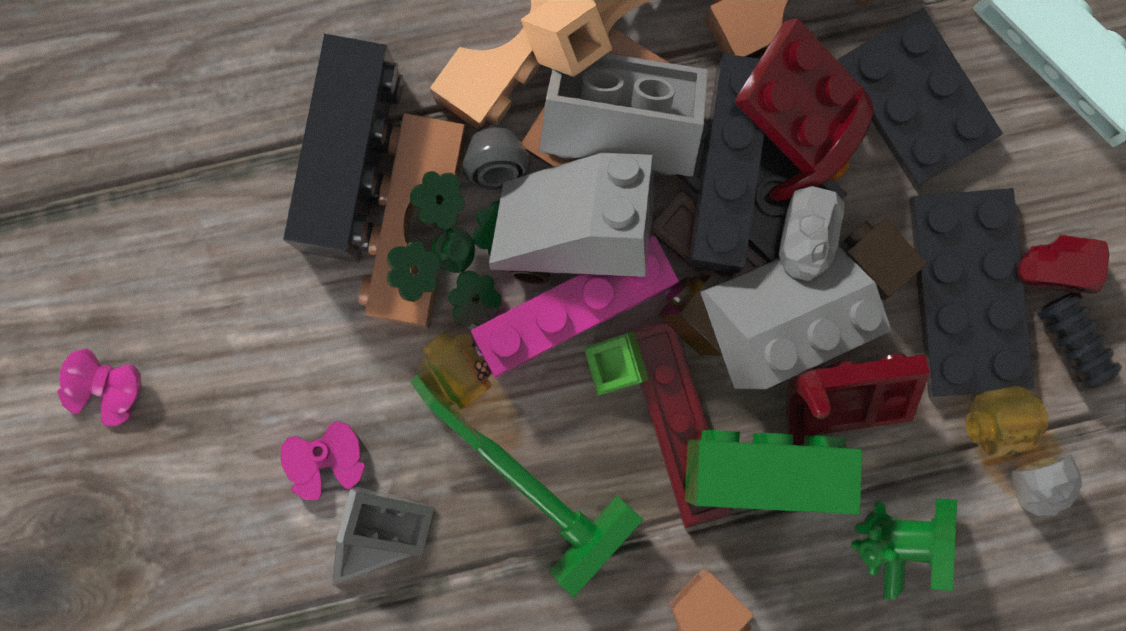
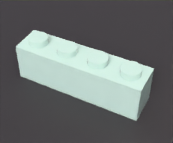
(1070, 54)

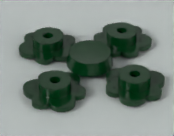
(450, 251)

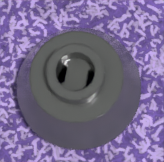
(494, 157)

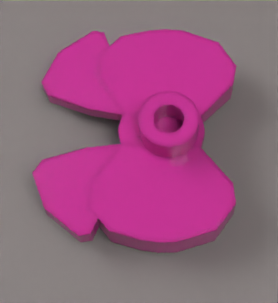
(84, 375)
(337, 448)

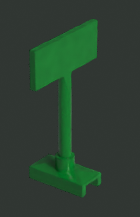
(590, 541)

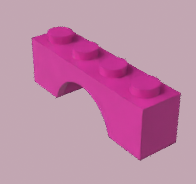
(568, 311)

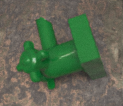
(898, 541)

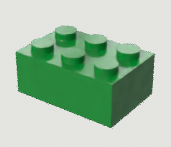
(773, 473)

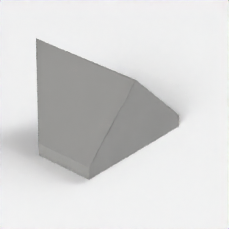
(378, 532)

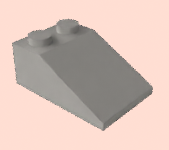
(578, 218)

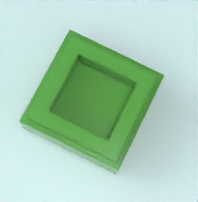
(616, 363)

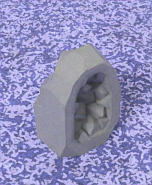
(811, 232)
(1047, 484)

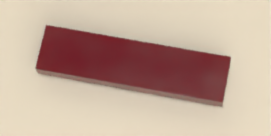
(674, 412)

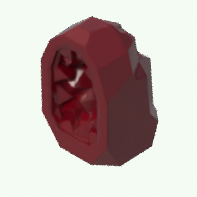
(1066, 265)

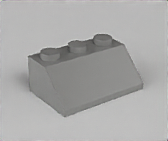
(627, 109)
(785, 325)

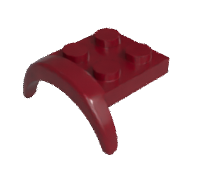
(806, 107)
(855, 395)

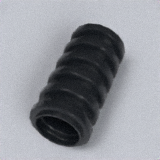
(1080, 341)

